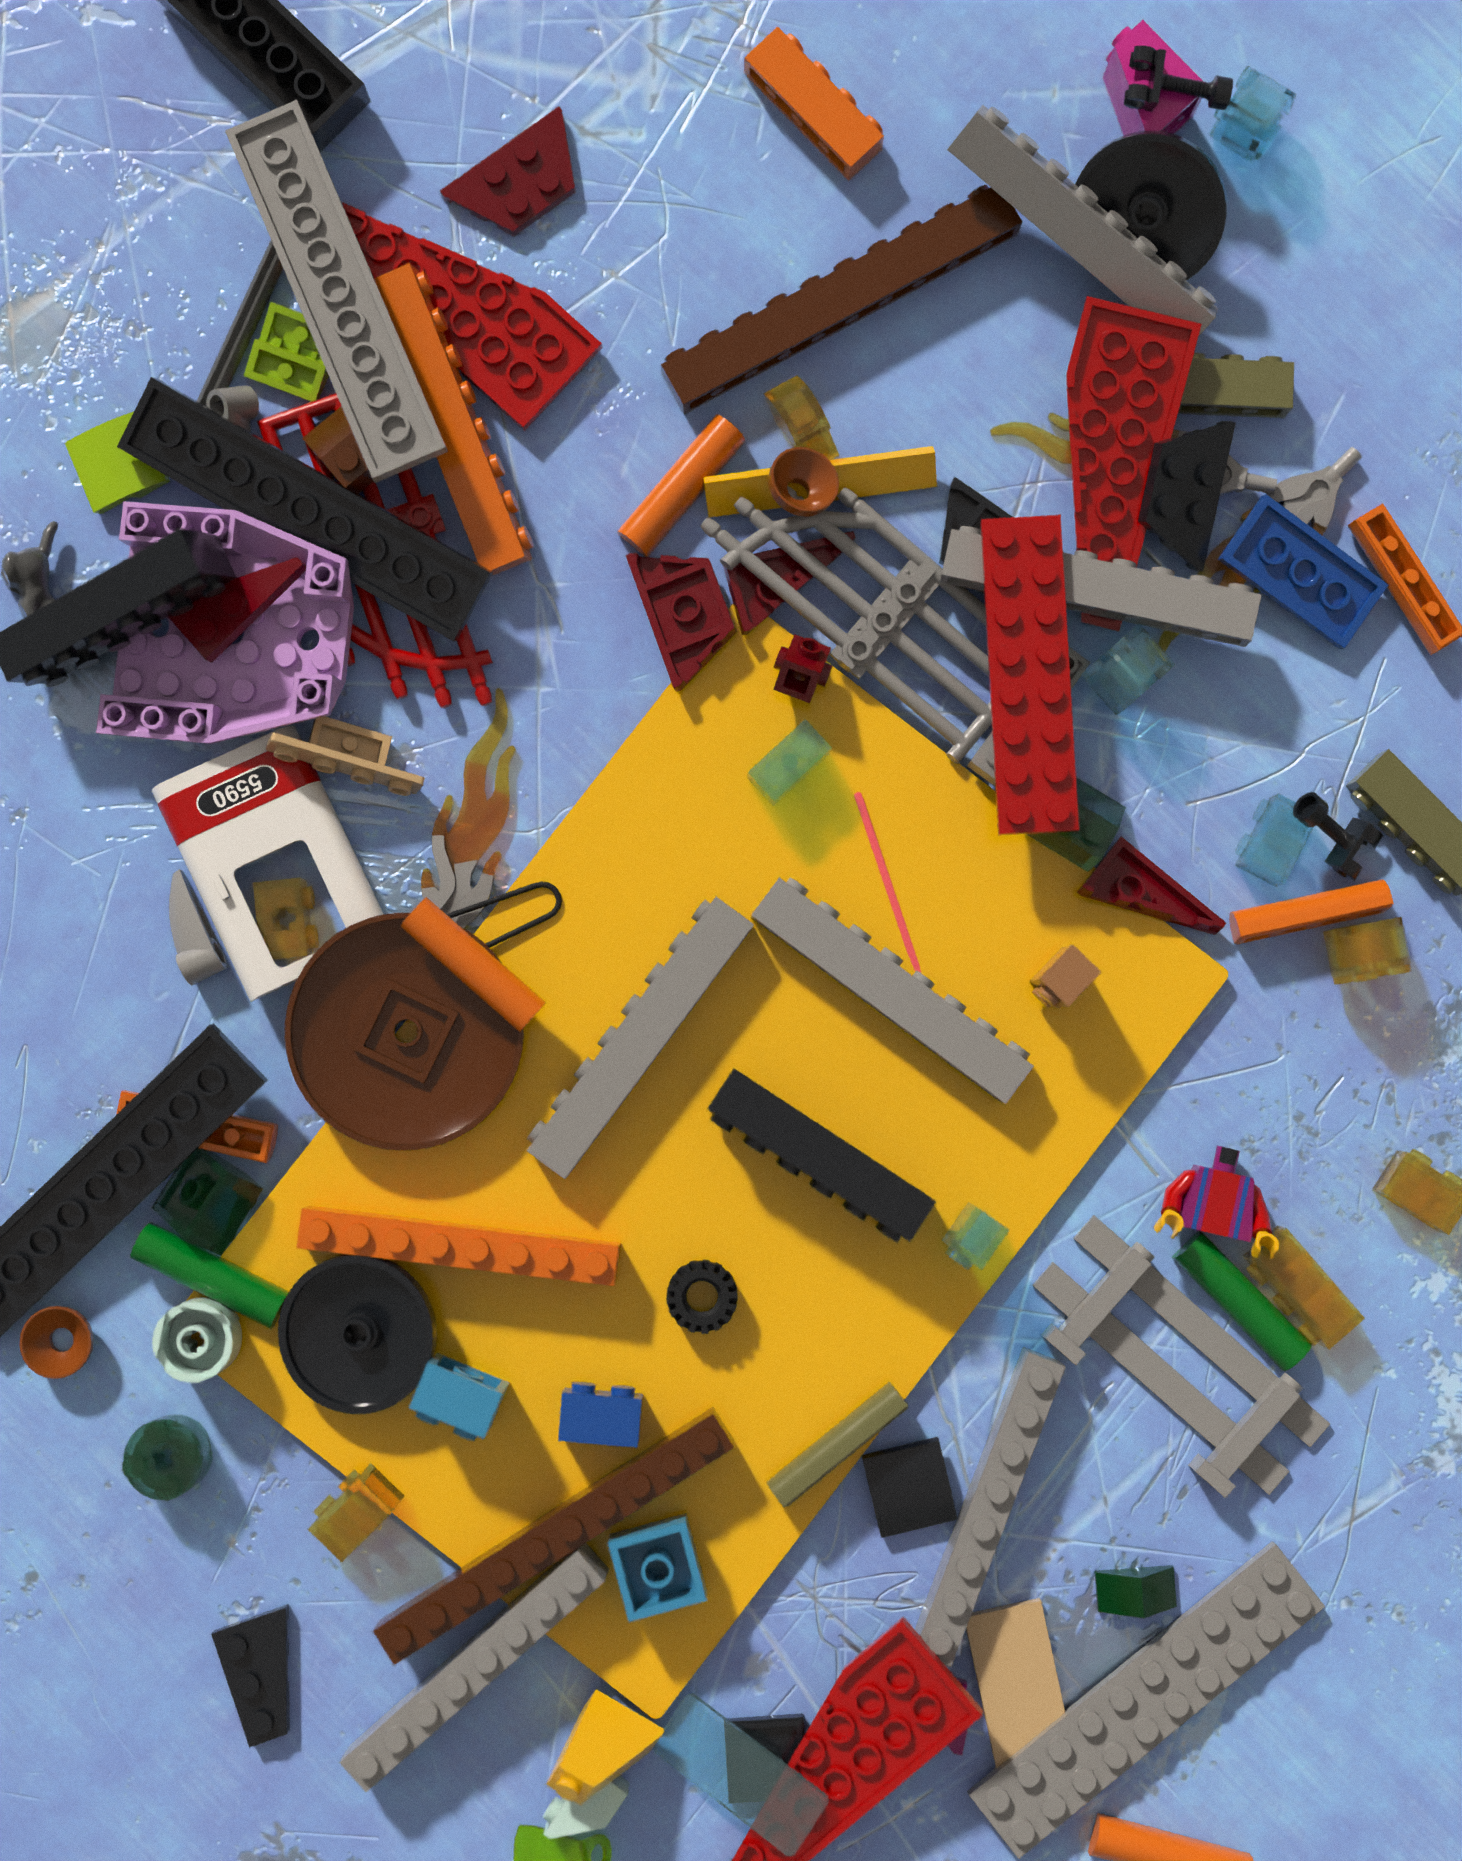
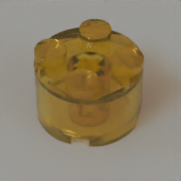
(1367, 951)

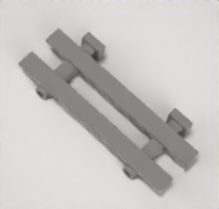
(1090, 1316)

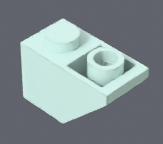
(570, 1818)

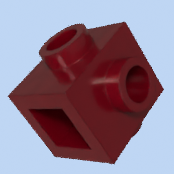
(802, 668)

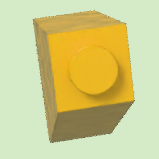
(601, 1748)

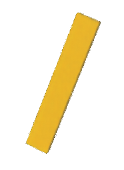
(861, 474)

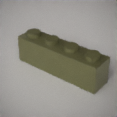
(1238, 387)
(1413, 816)

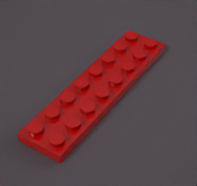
(1029, 675)

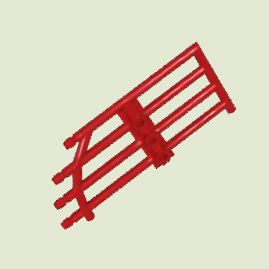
(424, 515)

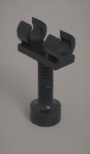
(1147, 97)
(1313, 811)

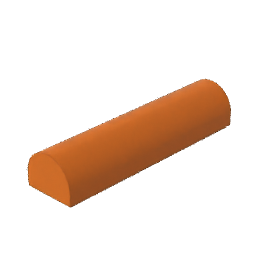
(681, 485)
(1406, 579)
(1310, 911)
(472, 964)
(236, 1137)
(1130, 1841)

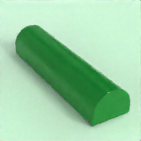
(209, 1274)
(1242, 1301)

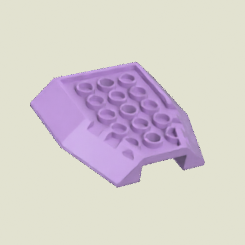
(253, 685)

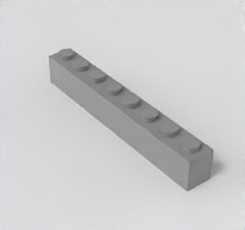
(1076, 221)
(1128, 593)
(892, 990)
(639, 1038)
(988, 1502)
(474, 1666)

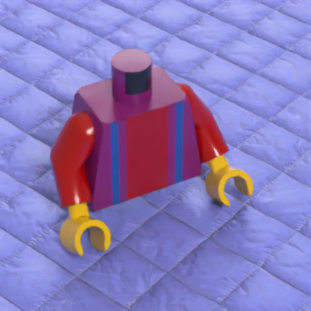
(1219, 1204)

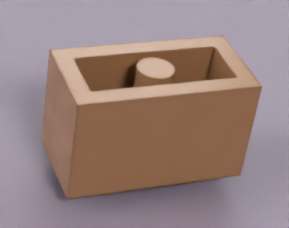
(1064, 977)

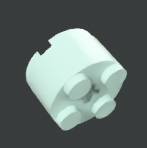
(180, 1354)

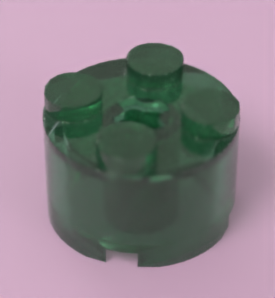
(145, 1460)

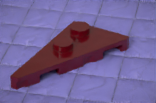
(754, 599)
(224, 617)
(1139, 885)

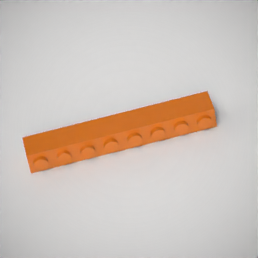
(468, 465)
(458, 1245)

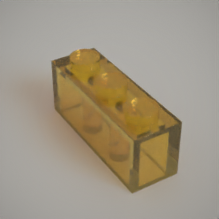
(1304, 1290)

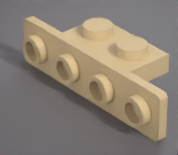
(348, 750)

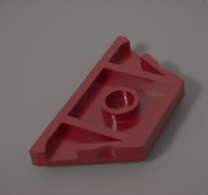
(519, 178)
(684, 611)

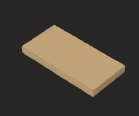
(1014, 1674)

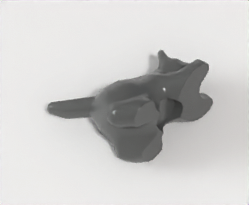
(28, 573)

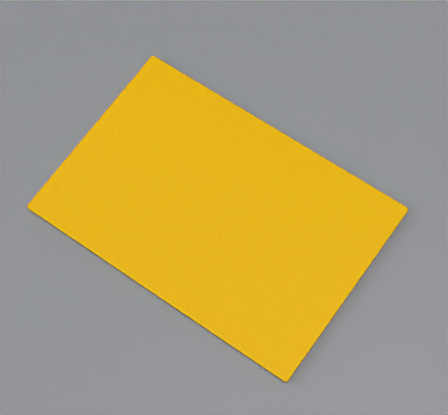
(821, 1294)

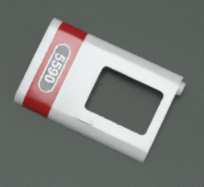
(241, 812)

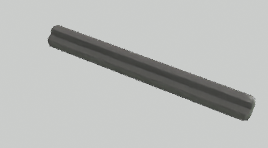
(244, 323)

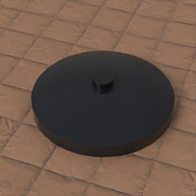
(1163, 192)
(357, 1333)

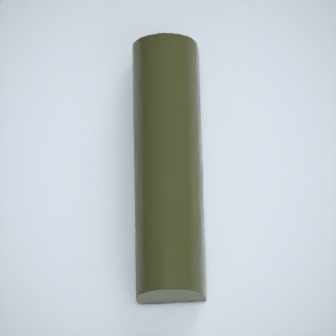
(837, 1444)

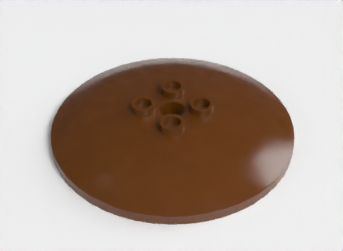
(357, 1068)

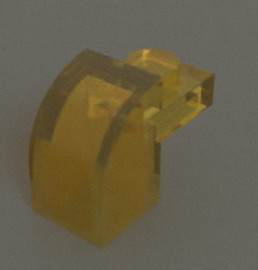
(801, 417)

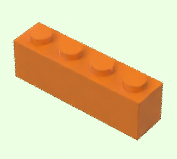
(814, 103)

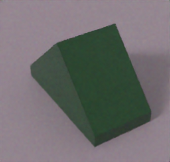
(1135, 1591)

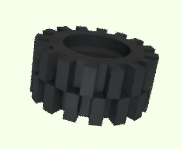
(684, 1313)

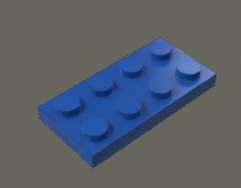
(1303, 572)

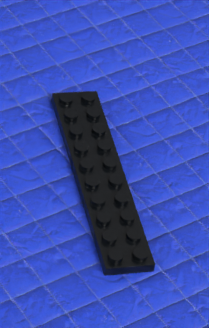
(276, 488)
(121, 1168)

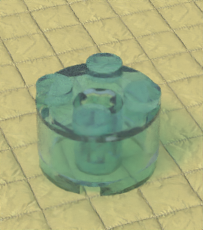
(1252, 115)
(1128, 669)

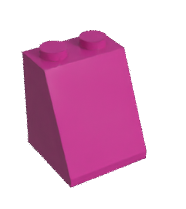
(1173, 108)

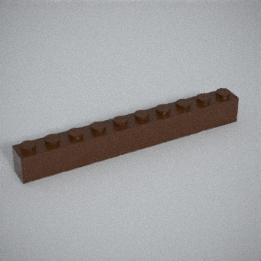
(839, 298)
(553, 1536)

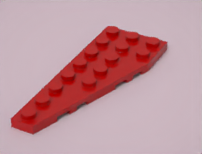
(509, 336)
(1120, 401)
(872, 1733)

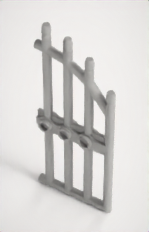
(883, 619)

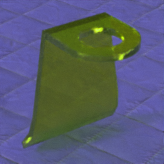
(534, 1846)

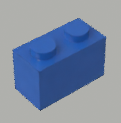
(600, 1415)

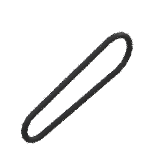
(508, 895)

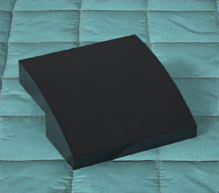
(909, 1487)

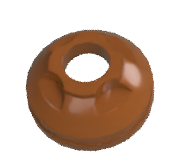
(811, 471)
(37, 1343)

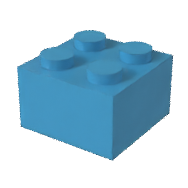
(458, 1397)
(657, 1567)

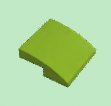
(287, 355)
(106, 470)

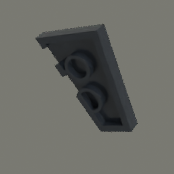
(257, 1672)

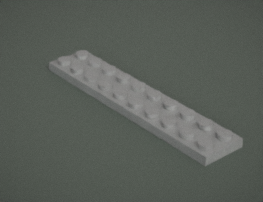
(336, 291)
(1146, 1699)

